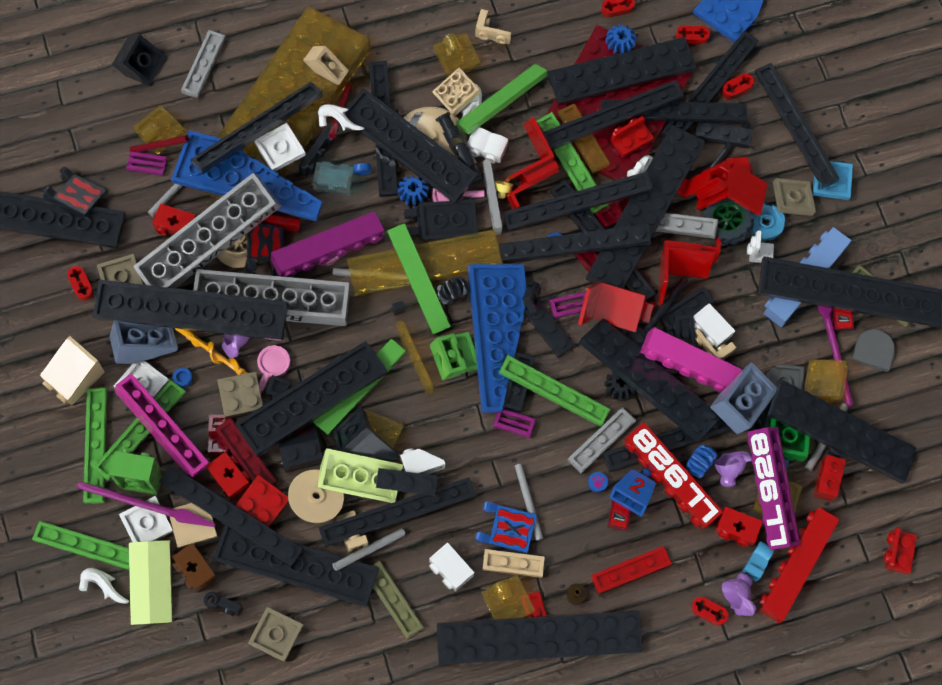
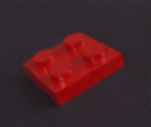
(262, 501)

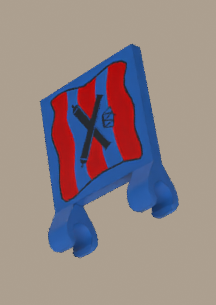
(510, 529)

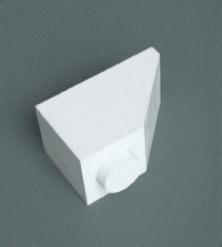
(421, 462)

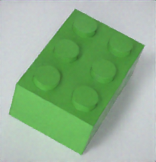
(136, 472)

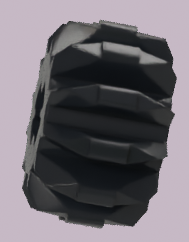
(453, 290)
(615, 389)

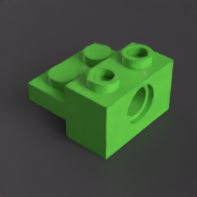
(454, 355)

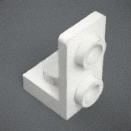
(758, 250)

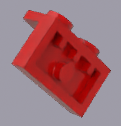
(631, 137)
(900, 551)

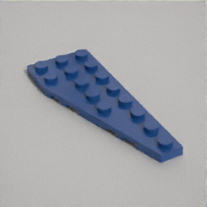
(729, 16)
(233, 171)
(497, 320)

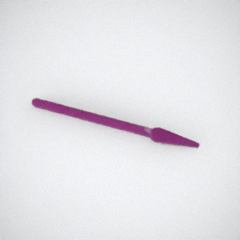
(825, 312)
(180, 515)

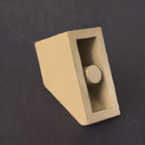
(326, 64)

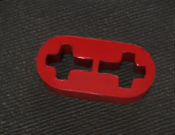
(617, 7)
(692, 34)
(739, 89)
(77, 284)
(707, 615)

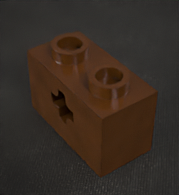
(188, 557)

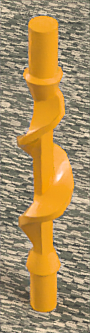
(216, 357)

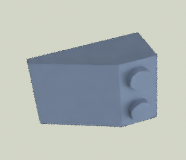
(140, 342)
(744, 399)

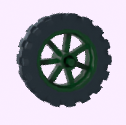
(737, 233)

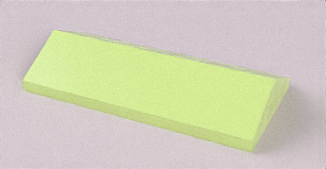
(354, 475)
(150, 582)

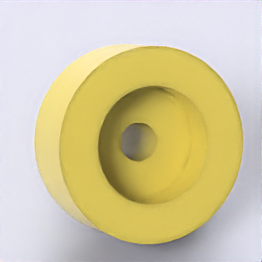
(503, 188)

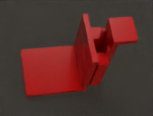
(537, 171)
(726, 181)
(685, 260)
(616, 306)

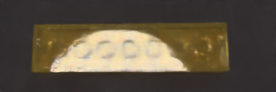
(439, 258)

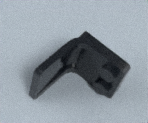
(358, 438)

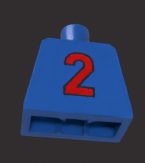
(634, 491)

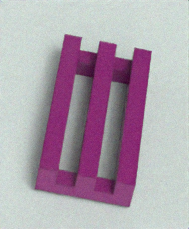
(144, 157)
(556, 315)
(511, 429)

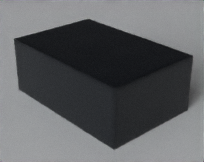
(398, 308)

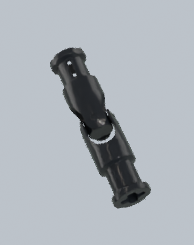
(461, 149)

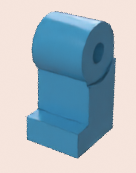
(758, 561)

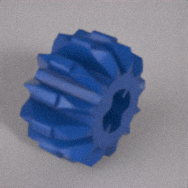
(620, 39)
(412, 197)
(701, 461)

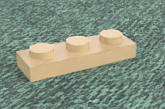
(513, 563)

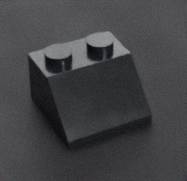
(139, 59)
(301, 450)

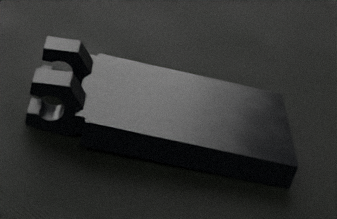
(443, 219)

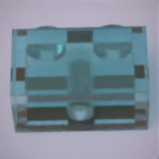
(333, 178)

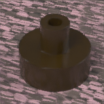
(574, 598)

